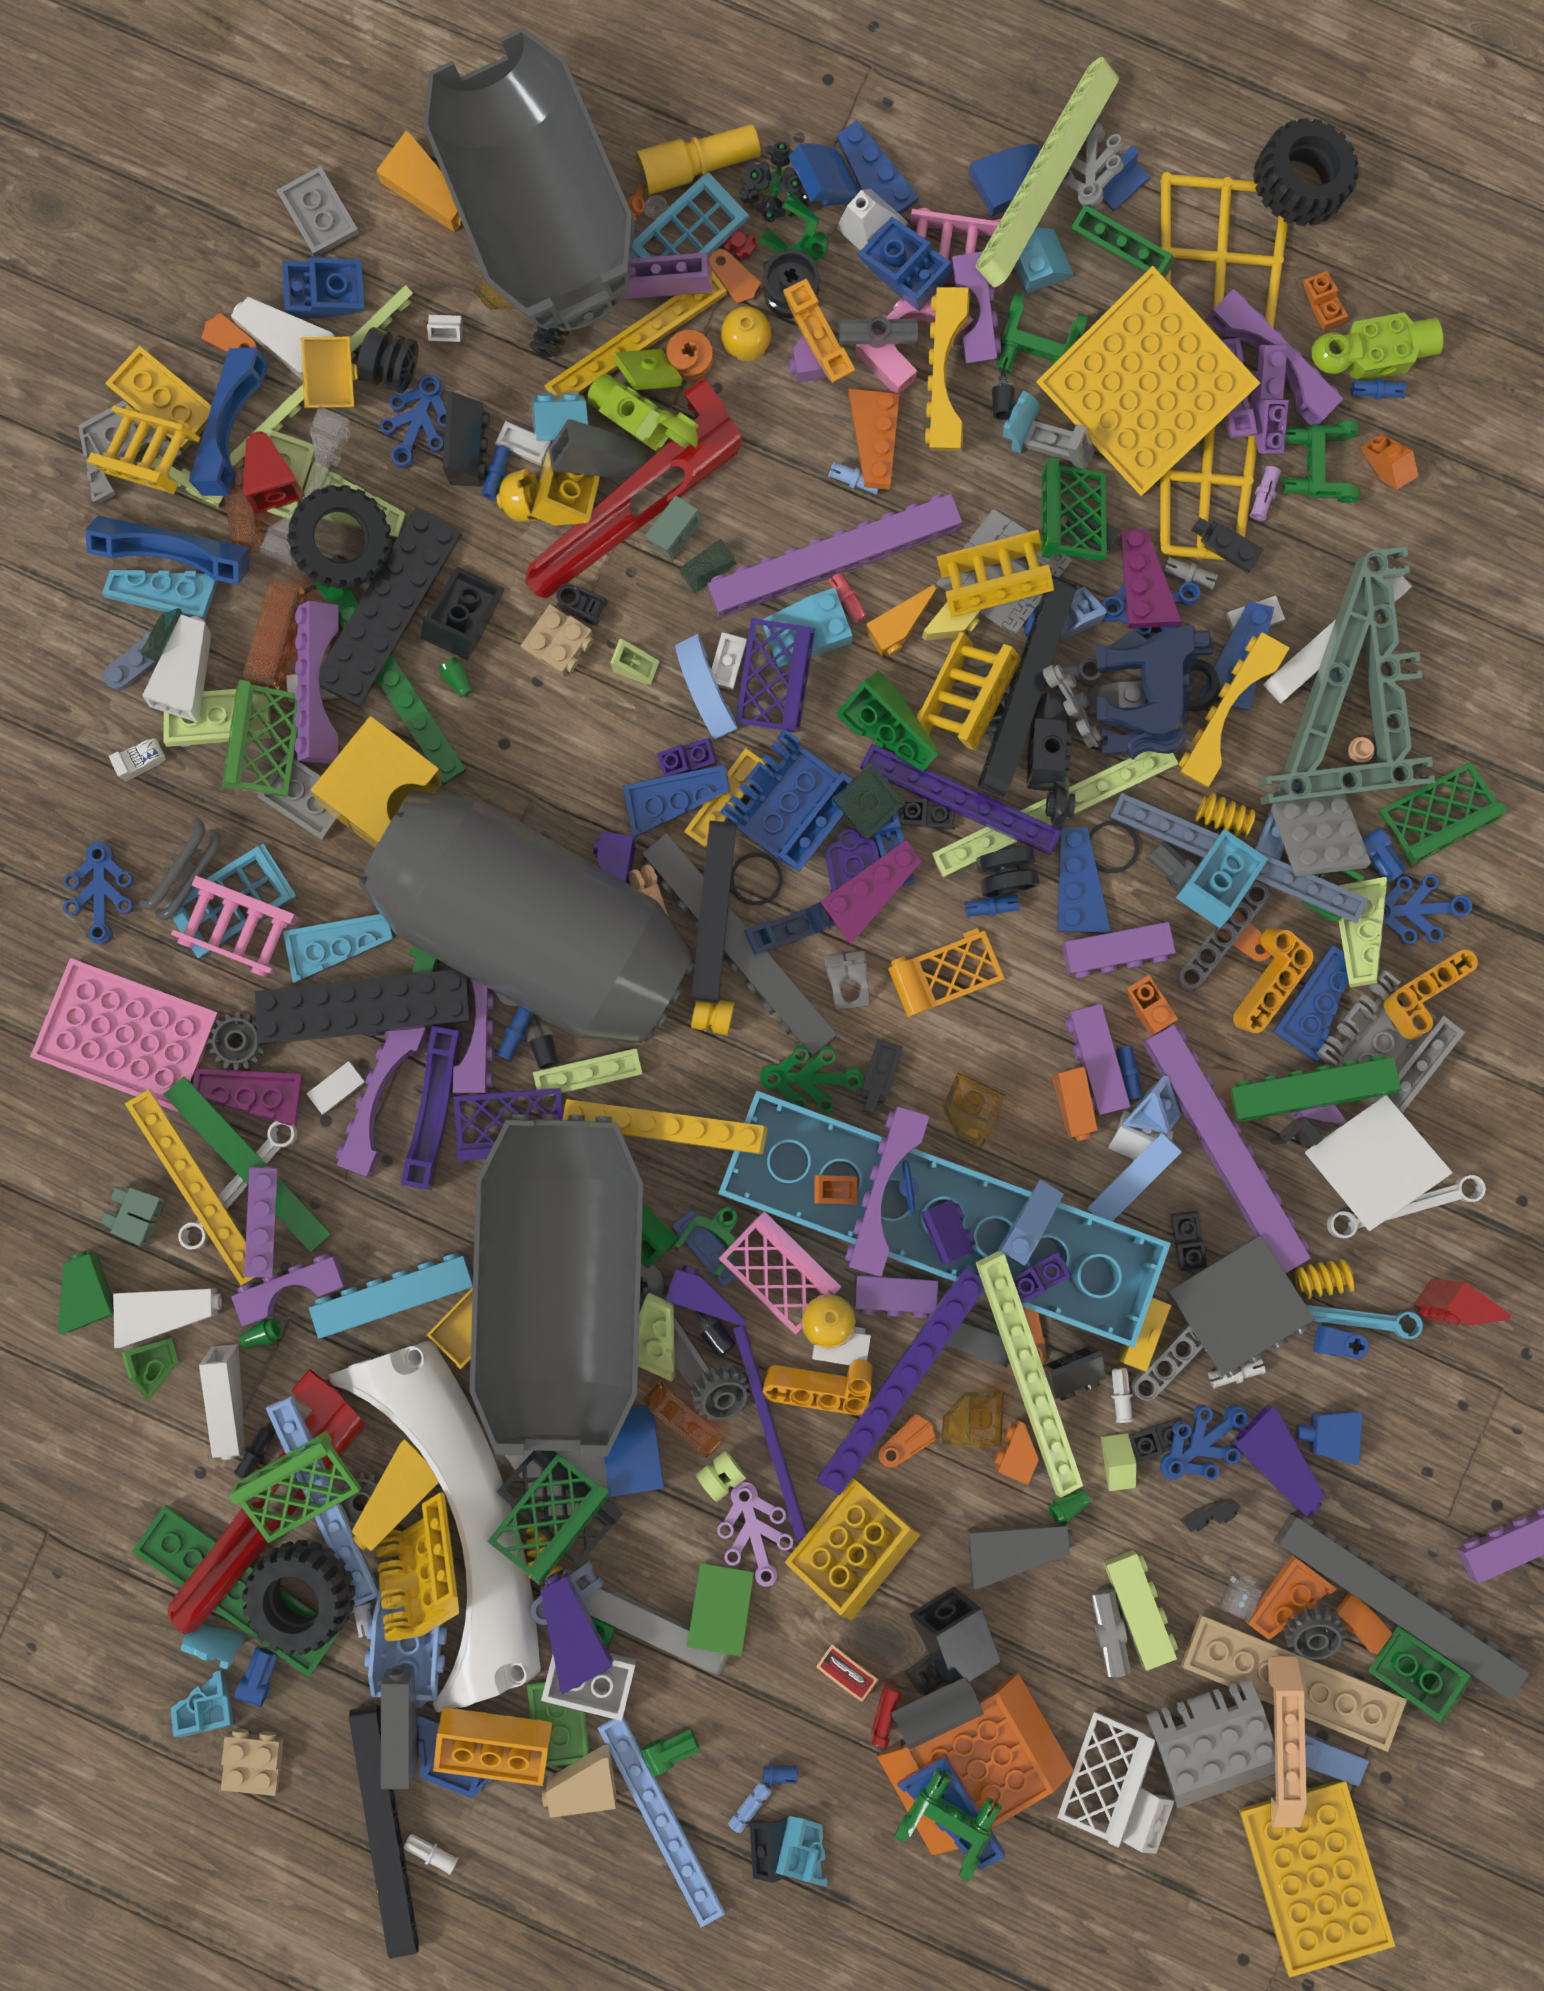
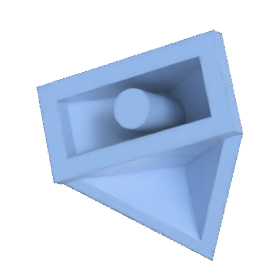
(1083, 613)
(1156, 1109)

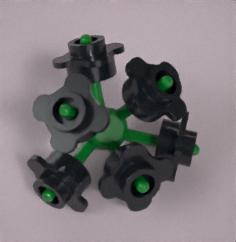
(761, 178)

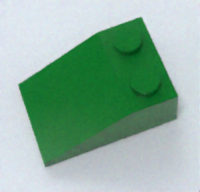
(1420, 1675)

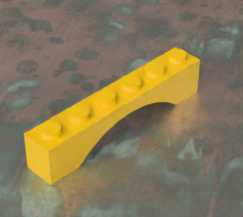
(951, 315)
(1205, 758)

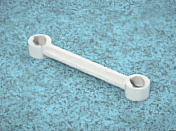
(237, 1185)
(1423, 1202)

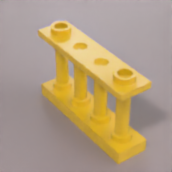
(142, 472)
(998, 590)
(980, 709)

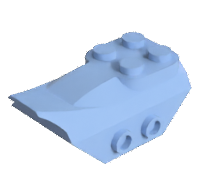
(414, 1653)

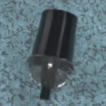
(1003, 394)
(542, 1045)
(714, 1333)

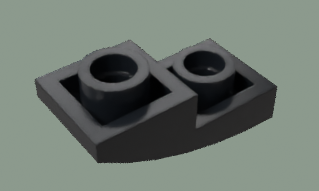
(925, 814)
(1188, 1240)
(1155, 1440)
(1220, 1511)

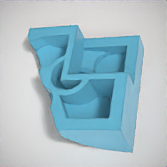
(1021, 418)
(213, 1643)
(204, 1709)
(802, 1851)

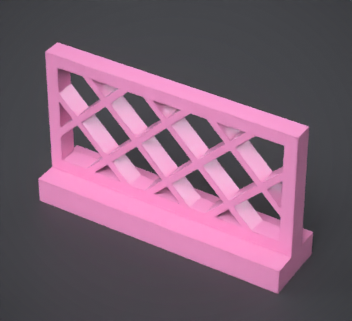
(793, 1253)

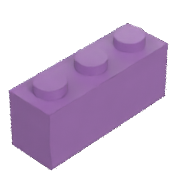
(895, 1295)

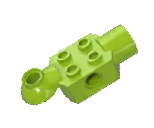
(1379, 346)
(640, 415)

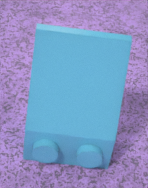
(816, 611)
(1222, 878)

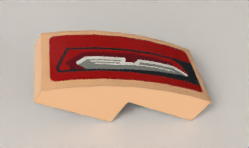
(847, 1673)

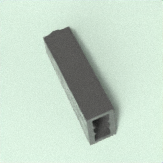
(595, 452)
(1014, 1549)
(398, 1728)

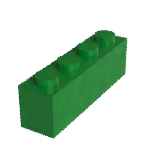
(1121, 242)

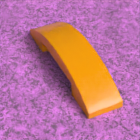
(817, 331)

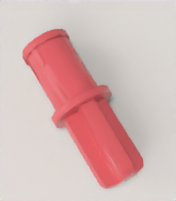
(848, 598)

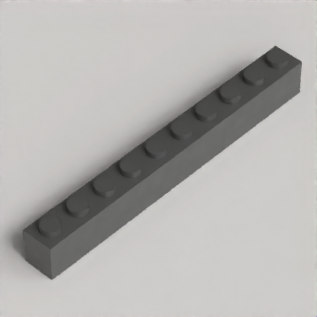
(760, 970)
(1402, 1607)

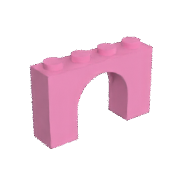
(887, 361)

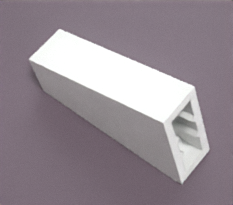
(276, 331)
(181, 670)
(154, 1313)
(223, 1400)

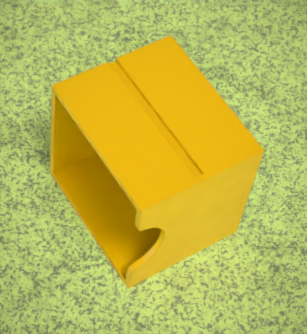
(373, 780)

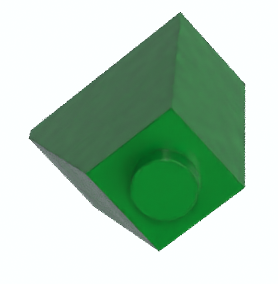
(83, 1293)

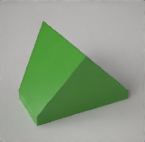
(150, 1365)

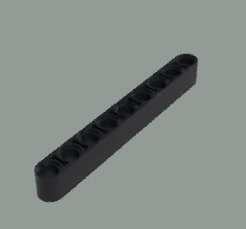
(1026, 688)
(384, 1836)

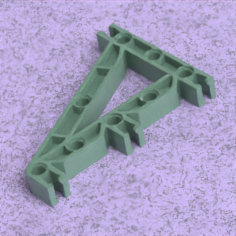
(1355, 626)

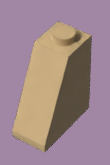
(582, 1786)

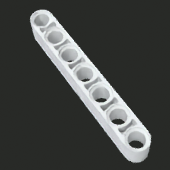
(1308, 660)

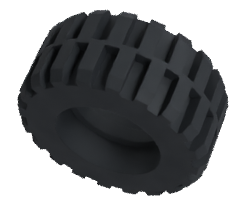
(1321, 149)
(347, 501)
(271, 1615)

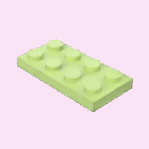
(213, 721)

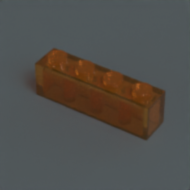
(274, 635)

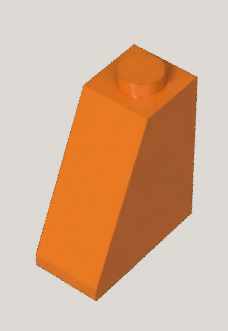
(1075, 1103)

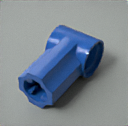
(1382, 856)
(255, 1683)

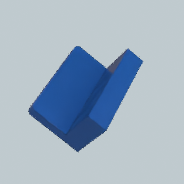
(1126, 181)

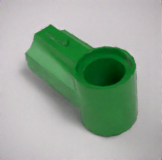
(663, 1754)

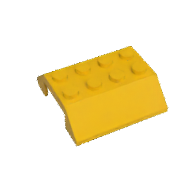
(421, 1577)

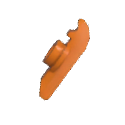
(636, 202)

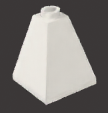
(865, 217)

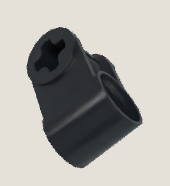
(583, 604)

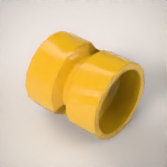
(713, 1016)

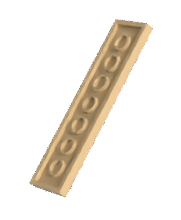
(1329, 1694)

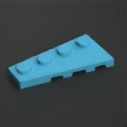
(162, 590)
(327, 944)

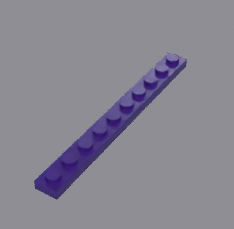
(902, 1380)

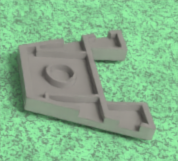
(97, 436)

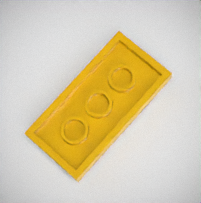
(158, 392)

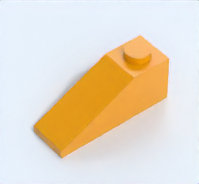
(894, 626)

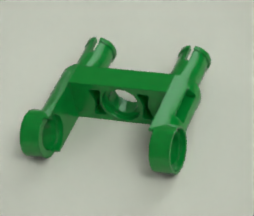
(1016, 340)
(1314, 439)
(972, 1829)

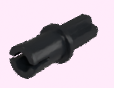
(254, 1452)

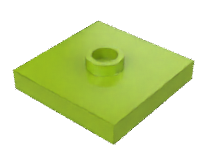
(647, 369)

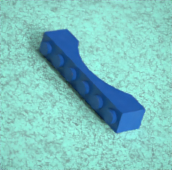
(239, 379)
(121, 538)

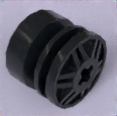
(387, 360)

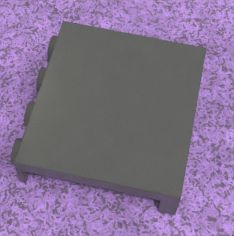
(1241, 1307)

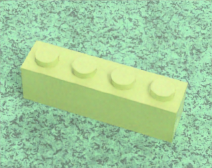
(1140, 1610)

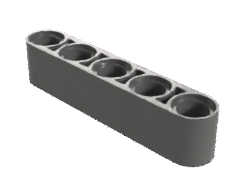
(1217, 948)

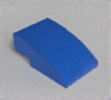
(824, 174)
(1001, 175)
(906, 263)
(322, 287)
(635, 1455)

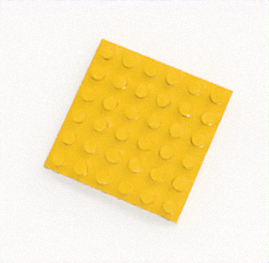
(1148, 381)

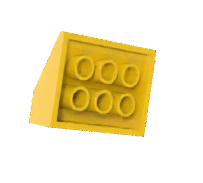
(852, 1549)

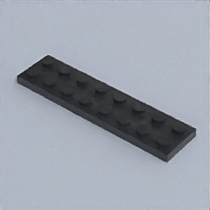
(388, 607)
(362, 1007)

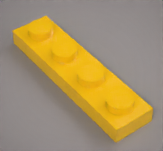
(737, 774)

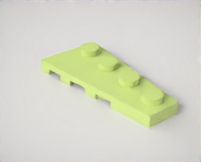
(395, 517)
(1363, 940)

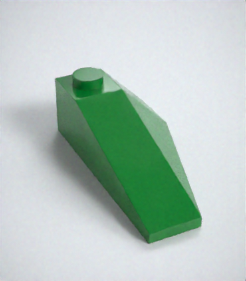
(885, 717)

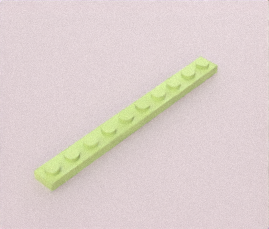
(290, 405)
(1087, 794)
(1029, 1373)

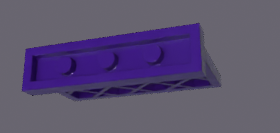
(797, 678)
(481, 1150)

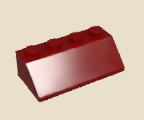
(1457, 1304)

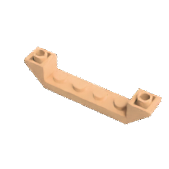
(1290, 1756)

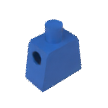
(1334, 1435)

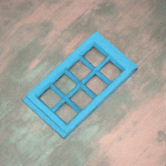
(722, 200)
(272, 873)

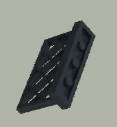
(607, 1515)

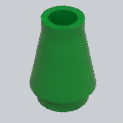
(455, 675)
(261, 1334)
(1067, 1507)

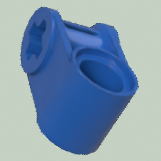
(1336, 1342)

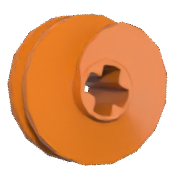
(698, 346)

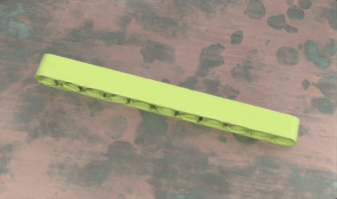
(1047, 172)

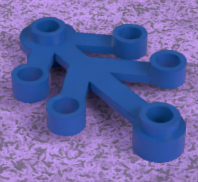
(417, 417)
(1117, 603)
(99, 888)
(1413, 909)
(1201, 1444)

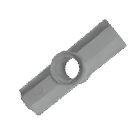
(1110, 1633)

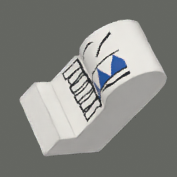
(137, 759)

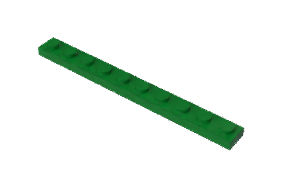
(404, 698)

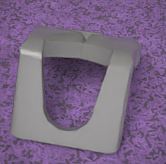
(851, 966)

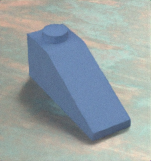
(1031, 1223)
(1334, 1760)

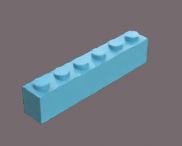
(391, 1296)

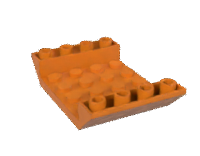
(997, 1756)

